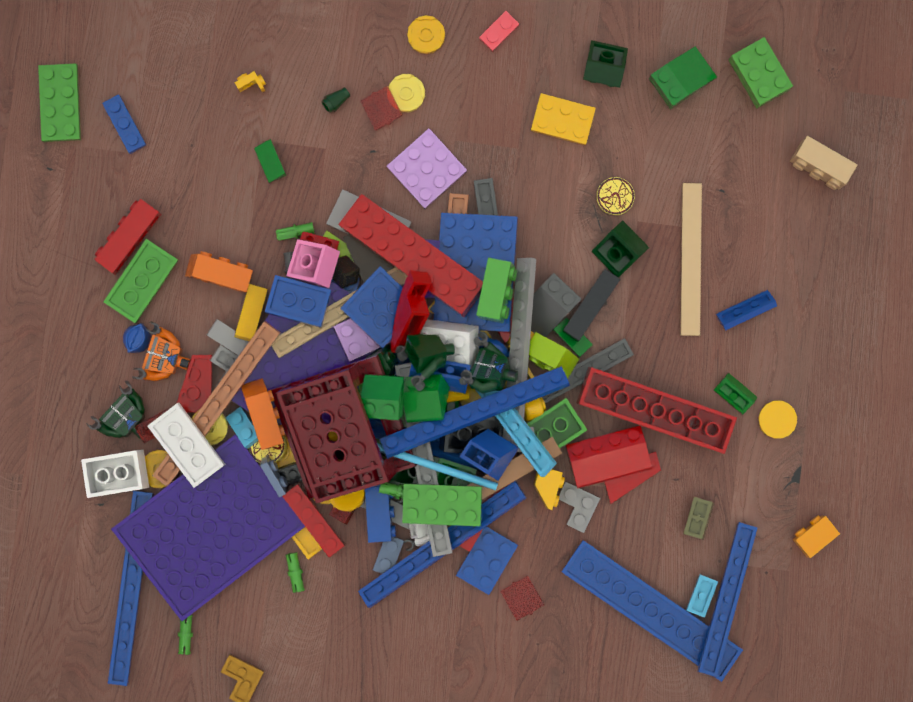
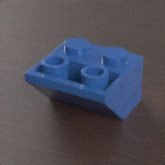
(489, 453)

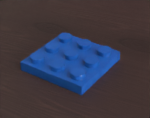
(375, 306)

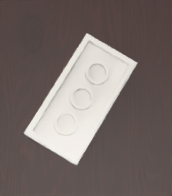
(186, 445)

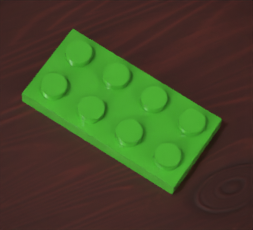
(59, 102)
(141, 281)
(442, 504)

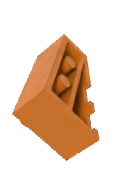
(219, 271)
(263, 414)

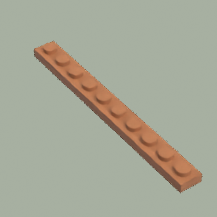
(225, 392)

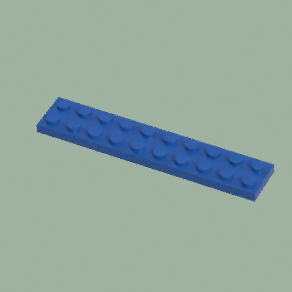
(644, 605)

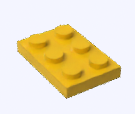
(563, 119)

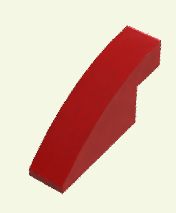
(411, 308)

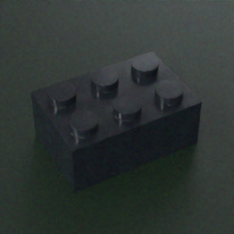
(457, 441)

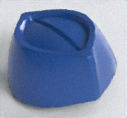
(136, 338)

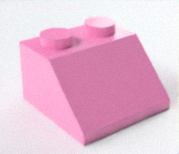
(313, 263)

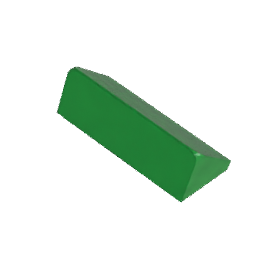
(270, 161)
(578, 348)
(735, 393)

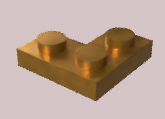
(246, 676)

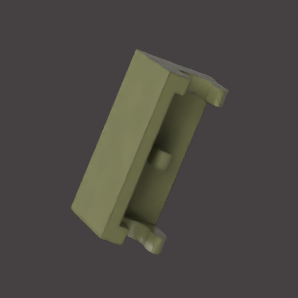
(698, 518)

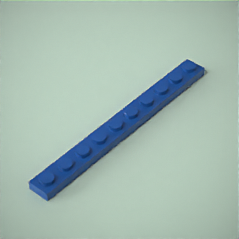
(475, 412)
(423, 557)
(127, 609)

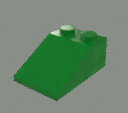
(682, 77)

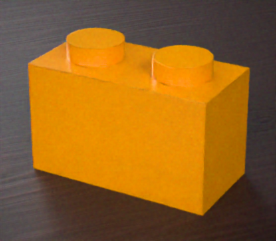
(815, 536)

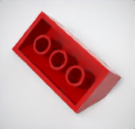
(608, 456)

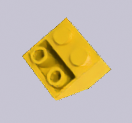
(548, 487)

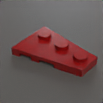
(197, 383)
(620, 486)

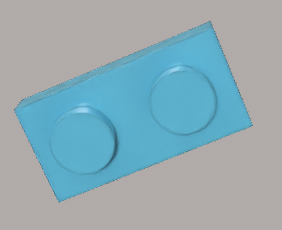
(242, 427)
(701, 595)

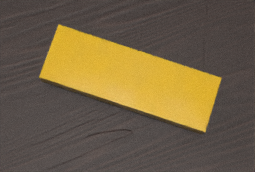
(250, 312)

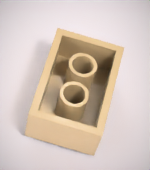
(823, 163)

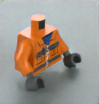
(162, 356)

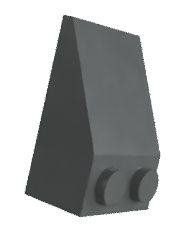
(551, 305)

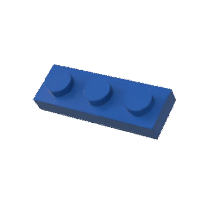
(124, 124)
(746, 310)

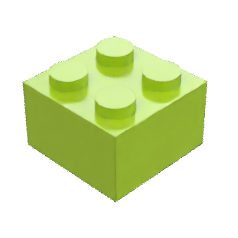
(550, 355)

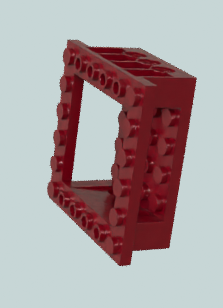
(336, 393)

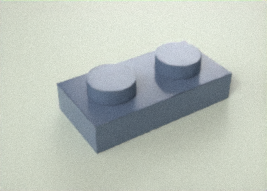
(270, 469)
(388, 555)

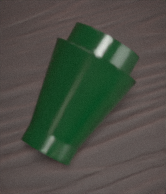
(334, 100)

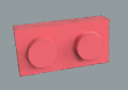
(499, 31)

